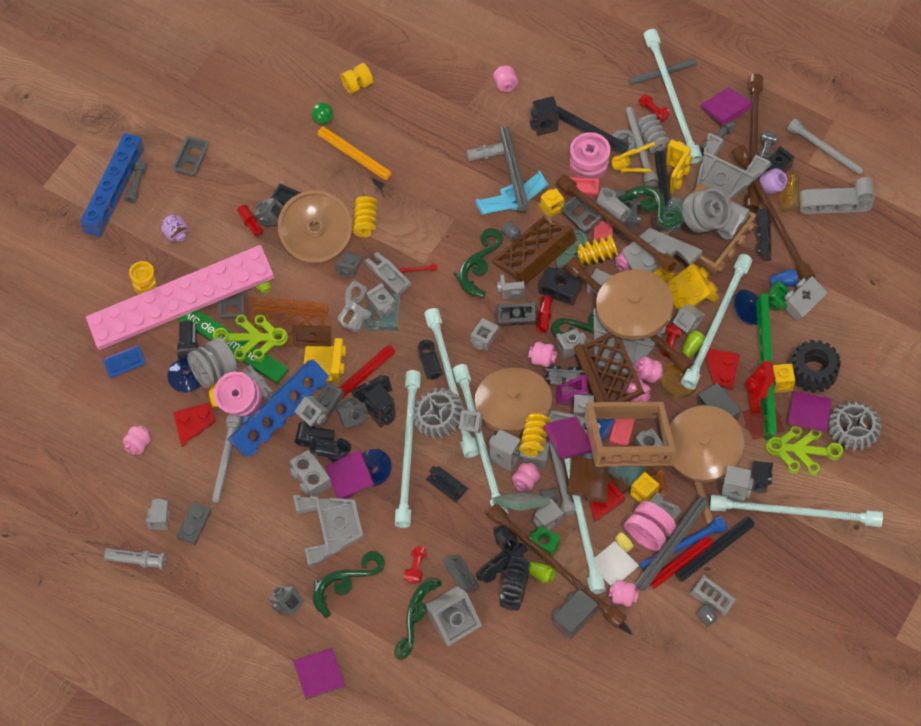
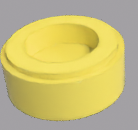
(624, 542)

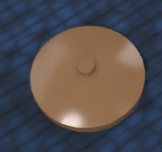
(315, 227)
(634, 304)
(510, 396)
(706, 443)

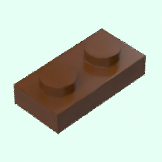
(311, 335)

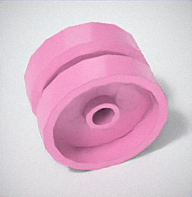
(589, 155)
(237, 394)
(650, 525)

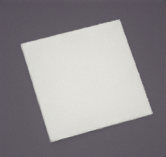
(614, 563)

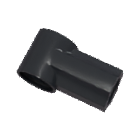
(187, 339)
(429, 360)
(306, 433)
(332, 449)
(506, 539)

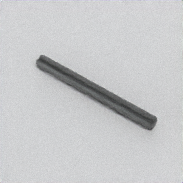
(514, 170)
(671, 543)

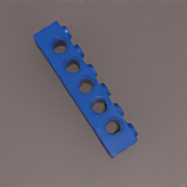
(112, 185)
(240, 438)

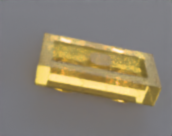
(790, 195)

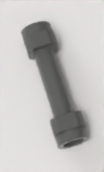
(725, 129)
(132, 193)

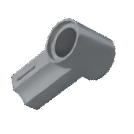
(608, 201)
(737, 217)

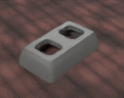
(183, 155)
(572, 205)
(223, 304)

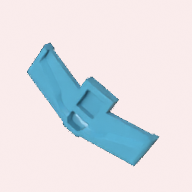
(507, 196)

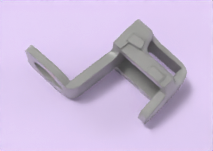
(360, 313)

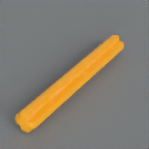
(354, 153)

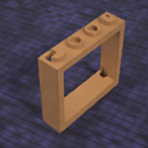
(711, 267)
(629, 455)

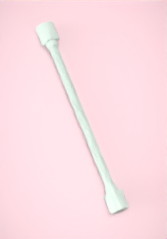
(652, 40)
(434, 321)
(692, 375)
(462, 377)
(403, 514)
(870, 518)
(595, 581)

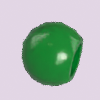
(322, 113)

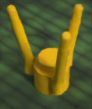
(622, 161)

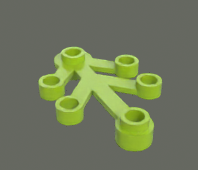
(253, 337)
(800, 450)

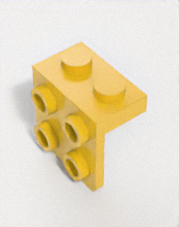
(679, 158)
(692, 287)
(329, 359)

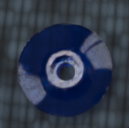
(745, 306)
(180, 381)
(378, 458)

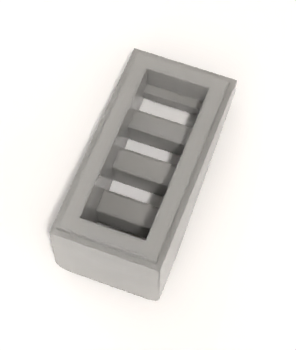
(711, 586)

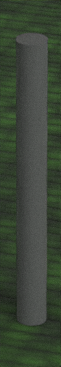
(657, 73)

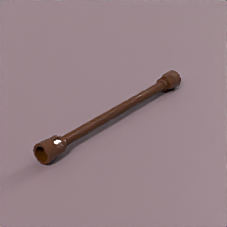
(755, 85)
(665, 261)
(803, 270)
(681, 360)
(499, 516)

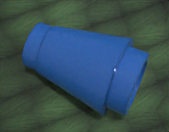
(787, 278)

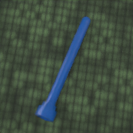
(717, 526)

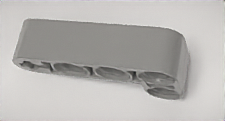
(838, 199)

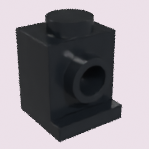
(781, 160)
(762, 476)

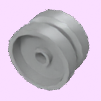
(706, 210)

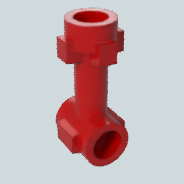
(662, 114)
(673, 332)
(414, 575)

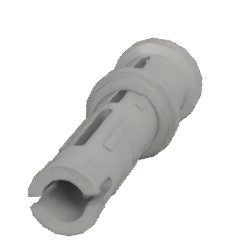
(144, 559)

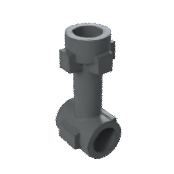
(768, 139)

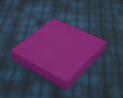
(726, 106)
(809, 411)
(568, 437)
(349, 475)
(319, 673)

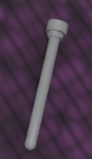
(796, 127)
(649, 178)
(233, 423)
(567, 505)

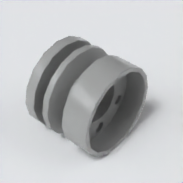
(211, 362)

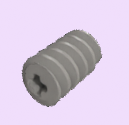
(653, 132)

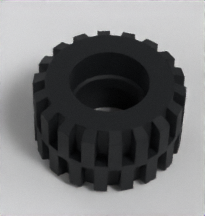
(819, 353)

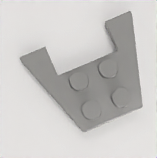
(724, 175)
(642, 260)
(635, 348)
(338, 524)

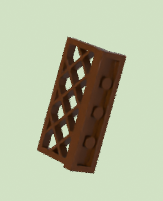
(542, 255)
(593, 377)

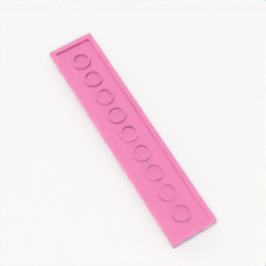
(179, 297)

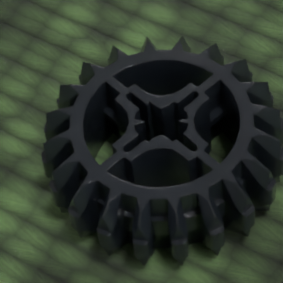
(515, 583)

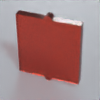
(754, 423)

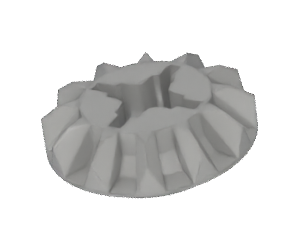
(624, 135)

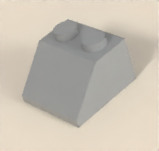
(453, 615)

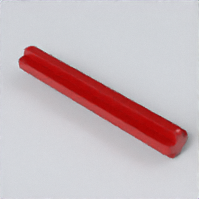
(367, 369)
(670, 569)

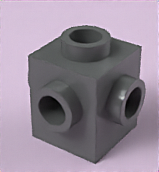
(268, 211)
(352, 412)
(286, 600)

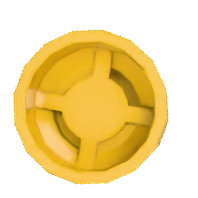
(357, 78)
(142, 277)

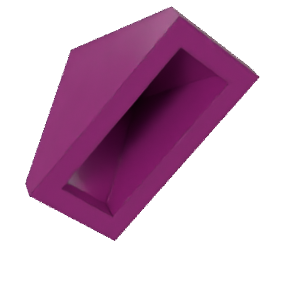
(566, 391)

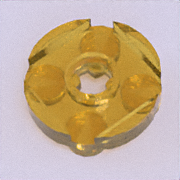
(669, 384)

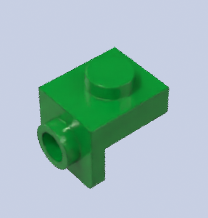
(776, 296)

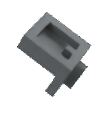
(348, 265)

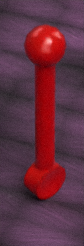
(433, 267)

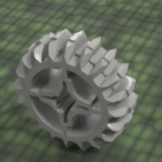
(427, 413)
(856, 436)

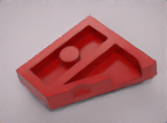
(722, 367)
(759, 384)
(193, 421)
(614, 499)

